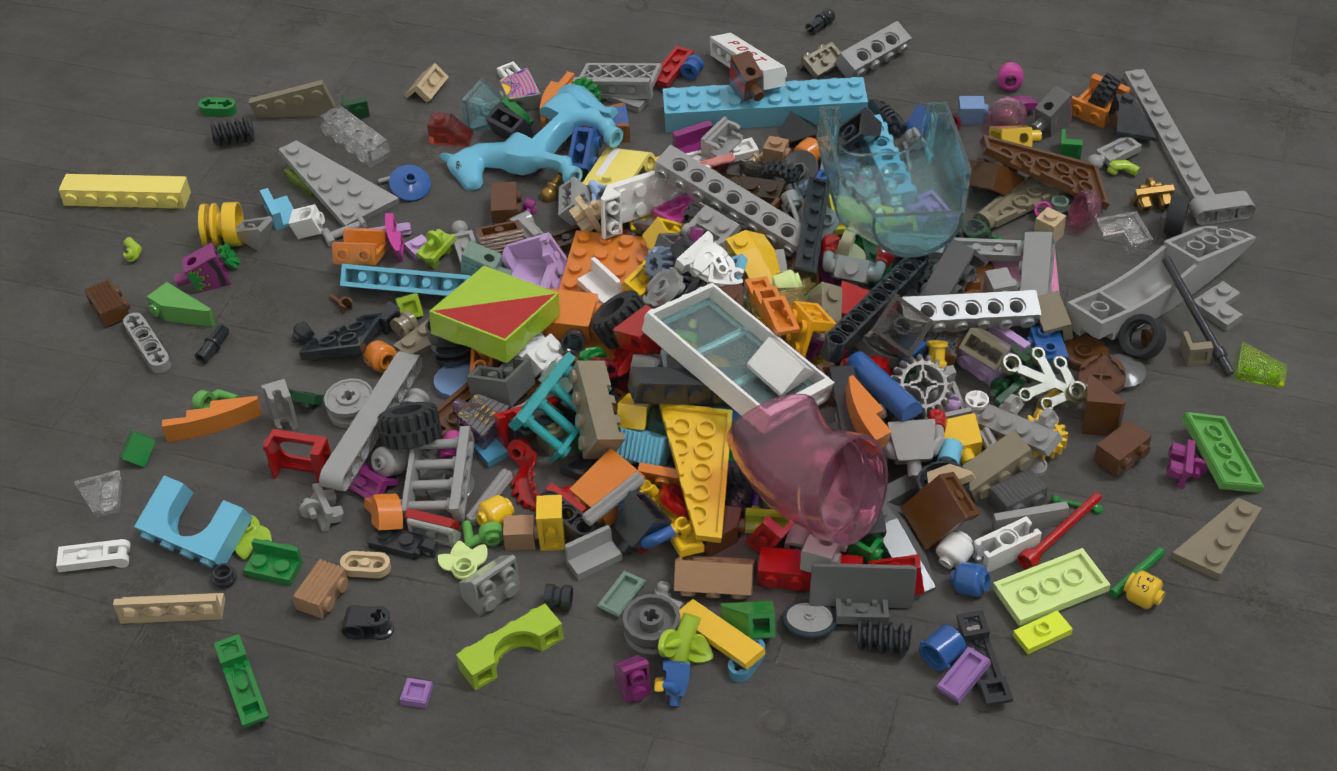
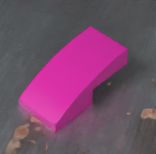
(395, 238)

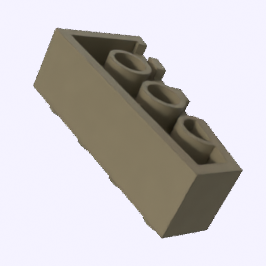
(594, 409)

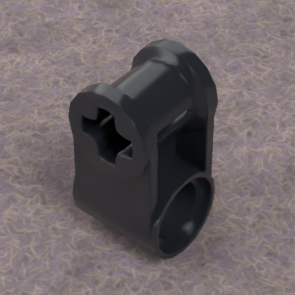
(364, 621)

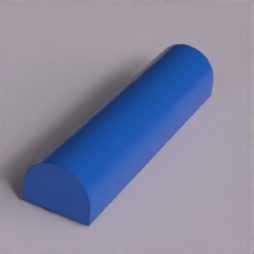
(884, 387)

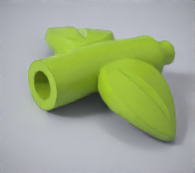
(685, 643)

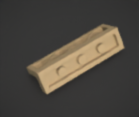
(170, 608)

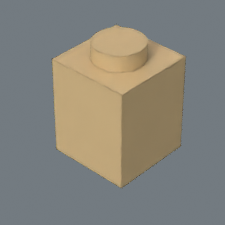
(1051, 221)

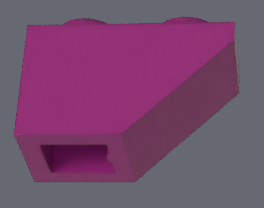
(633, 678)

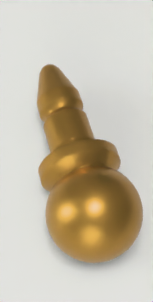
(550, 192)

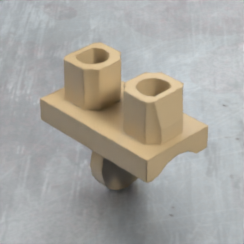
(591, 212)

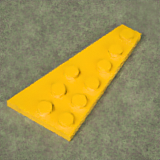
(701, 462)

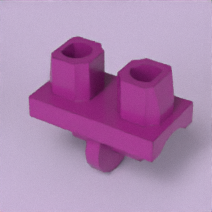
(1187, 465)

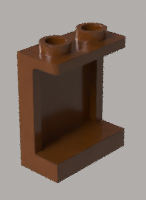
(939, 509)

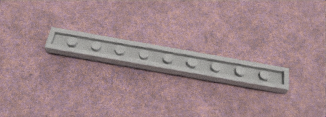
(1168, 134)

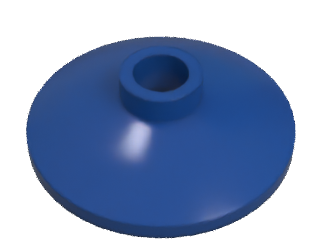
(407, 189)

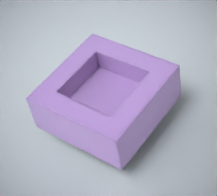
(414, 245)

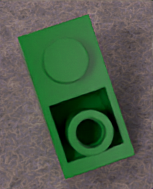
(751, 618)

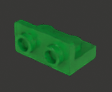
(273, 562)

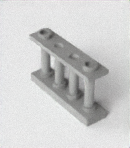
(457, 484)

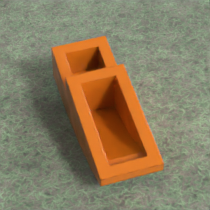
(865, 412)

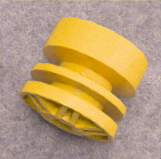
(217, 225)

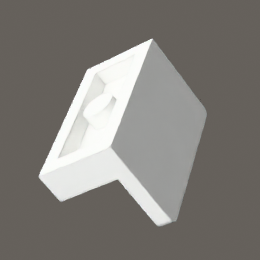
(600, 281)

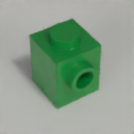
(868, 547)

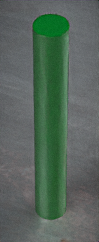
(1144, 565)

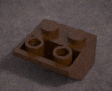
(993, 176)

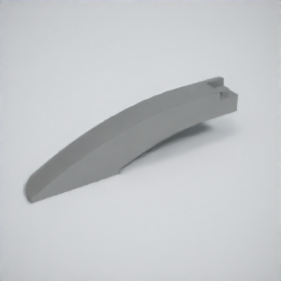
(1148, 286)

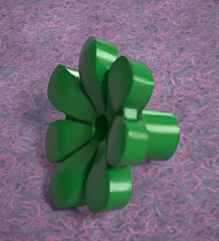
(227, 256)

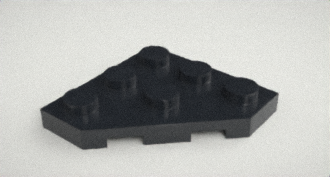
(344, 340)

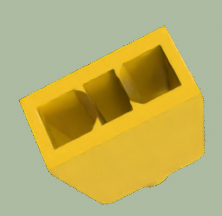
(966, 431)

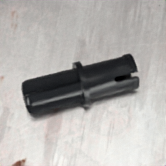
(212, 344)

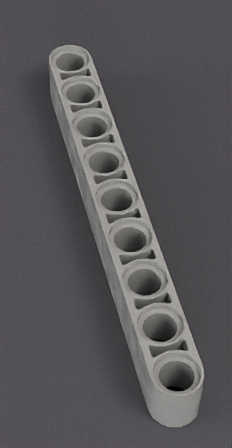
(364, 429)

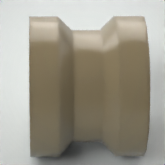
(403, 324)

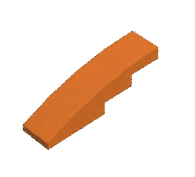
(771, 306)
(206, 421)

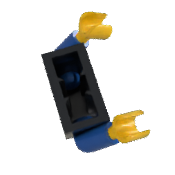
(644, 522)

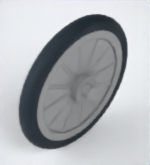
(809, 620)

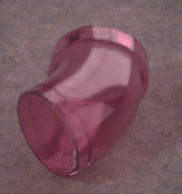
(808, 471)

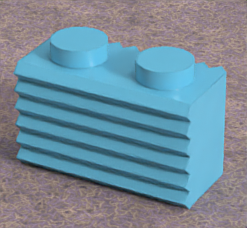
(644, 447)

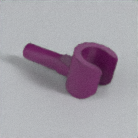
(529, 205)

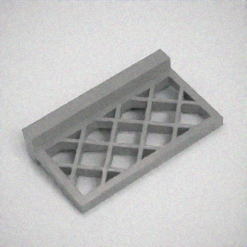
(626, 85)

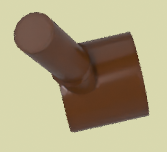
(344, 301)

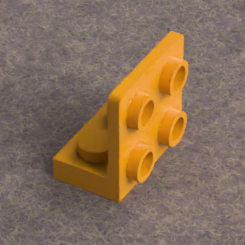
(809, 318)

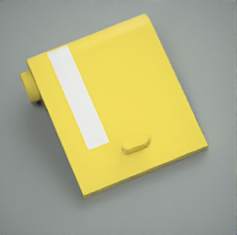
(618, 165)

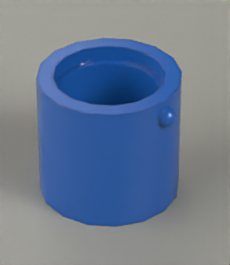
(942, 647)

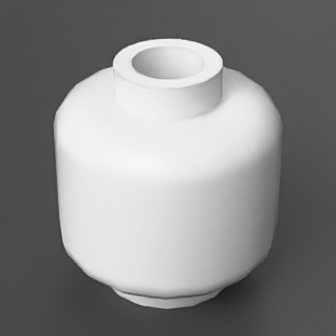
(954, 549)

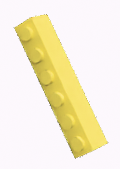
(125, 191)

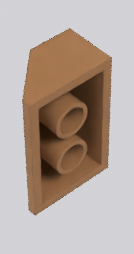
(714, 576)

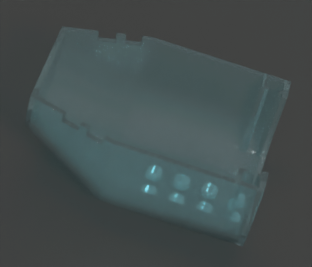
(899, 199)

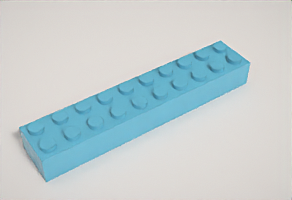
(699, 104)

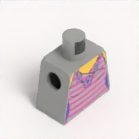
(521, 89)

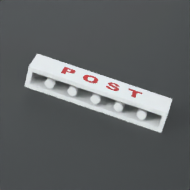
(728, 44)

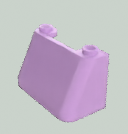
(536, 260)

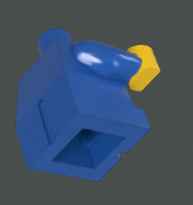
(675, 680)

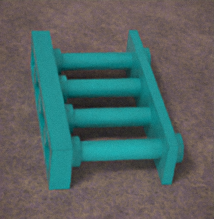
(539, 402)

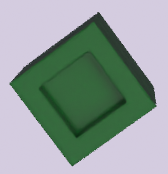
(1070, 147)
(137, 448)

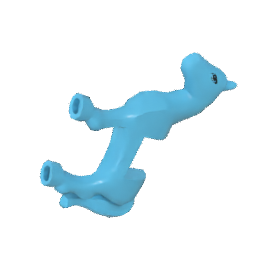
(522, 155)

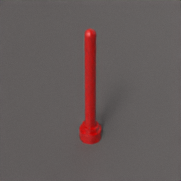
(1031, 557)

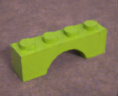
(535, 629)

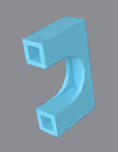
(212, 545)

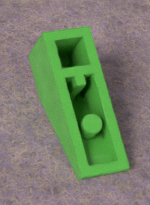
(179, 307)

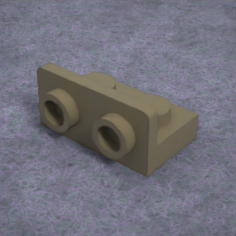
(821, 60)

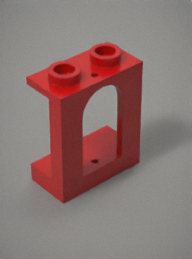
(279, 459)

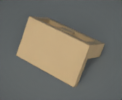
(428, 83)

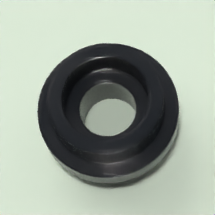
(223, 575)

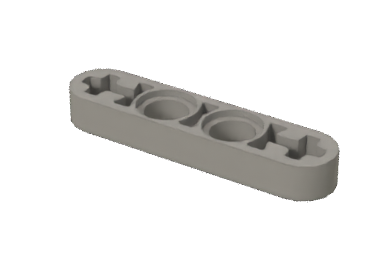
(144, 343)

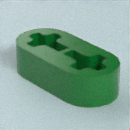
(217, 107)

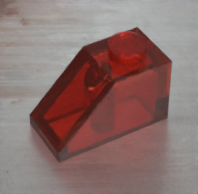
(448, 130)

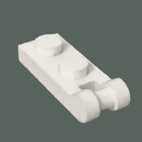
(93, 555)

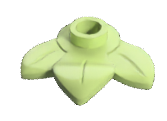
(463, 560)

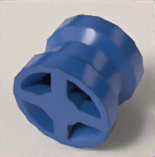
(692, 67)

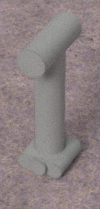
(331, 236)

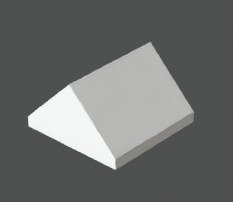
(778, 367)

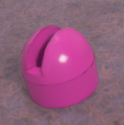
(1043, 205)

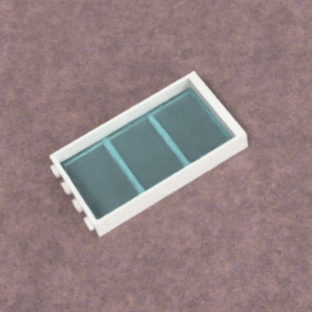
(716, 341)

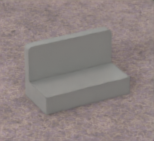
(592, 553)

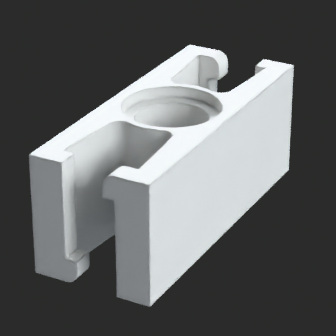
(1005, 544)

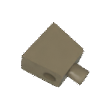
(986, 347)

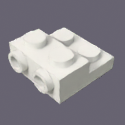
(542, 352)

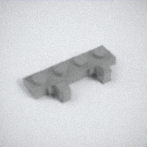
(1036, 434)

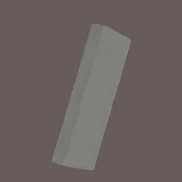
(1040, 516)

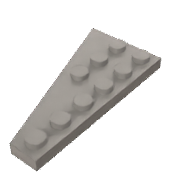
(335, 186)

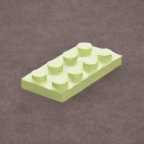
(1051, 586)

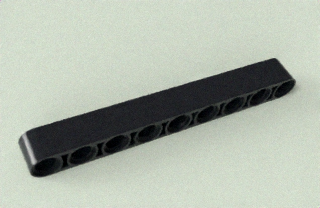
(860, 318)

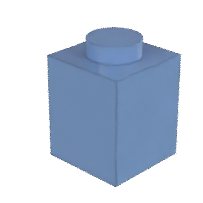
(972, 110)

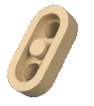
(368, 564)

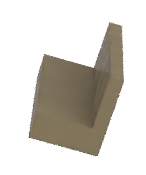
(1054, 315)

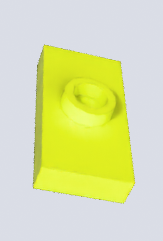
(1042, 632)

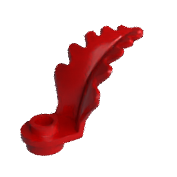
(524, 478)

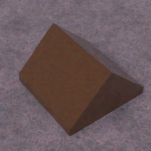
(1101, 409)

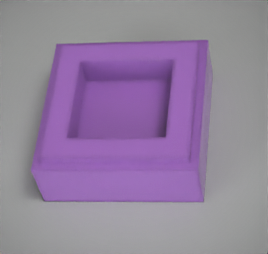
(416, 693)

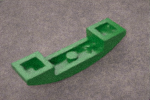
(241, 681)

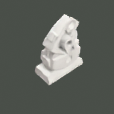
(709, 263)

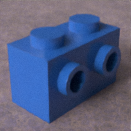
(585, 148)
(1050, 342)

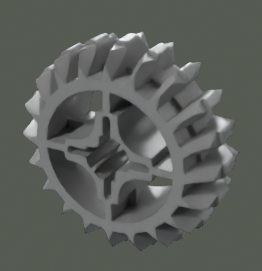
(922, 367)

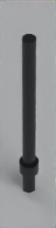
(1219, 352)

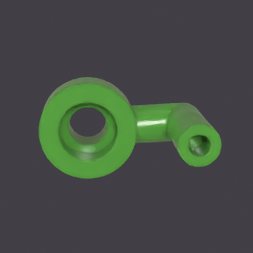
(203, 398)
(489, 534)

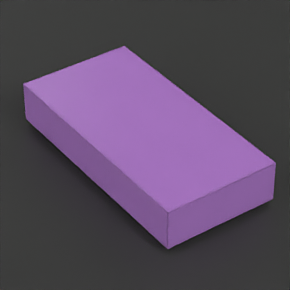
(963, 675)

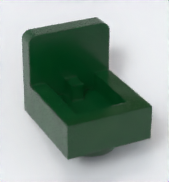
(357, 106)

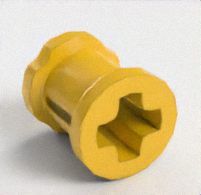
(937, 351)

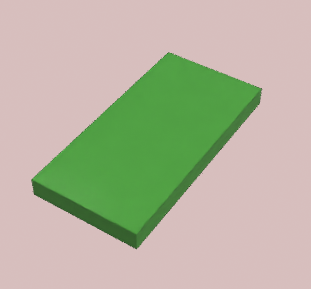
(1222, 452)

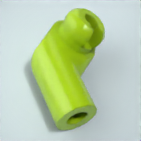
(1116, 165)
(133, 248)

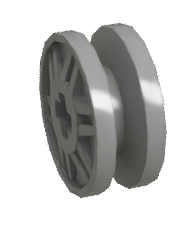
(345, 400)

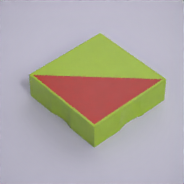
(494, 313)

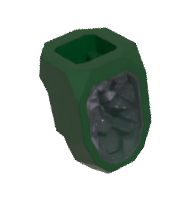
(976, 229)

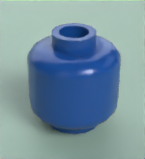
(970, 579)

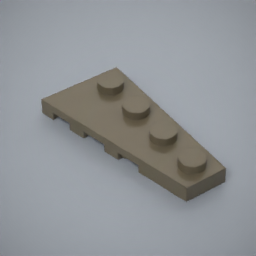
(1021, 200)

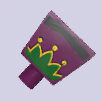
(203, 270)

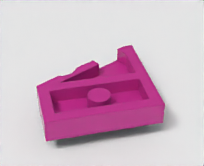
(673, 209)

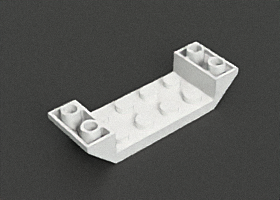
(633, 199)

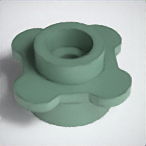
(1060, 204)

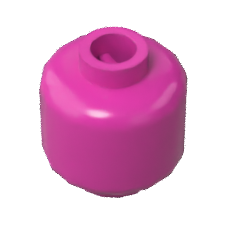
(1010, 76)

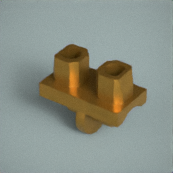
(1151, 193)

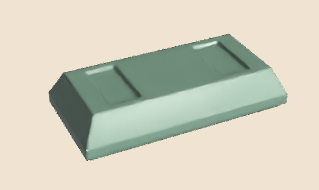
(621, 593)

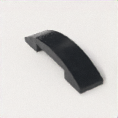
(975, 632)

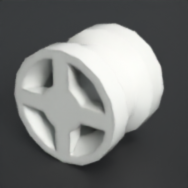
(977, 401)

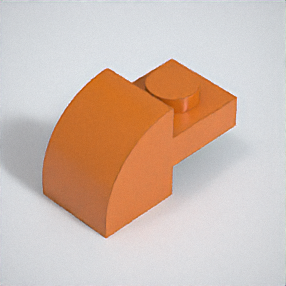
(385, 511)

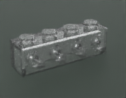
(355, 136)

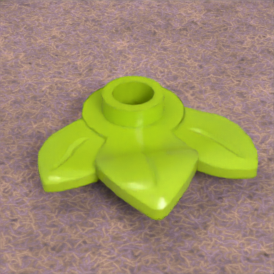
(255, 530)

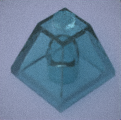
(479, 104)

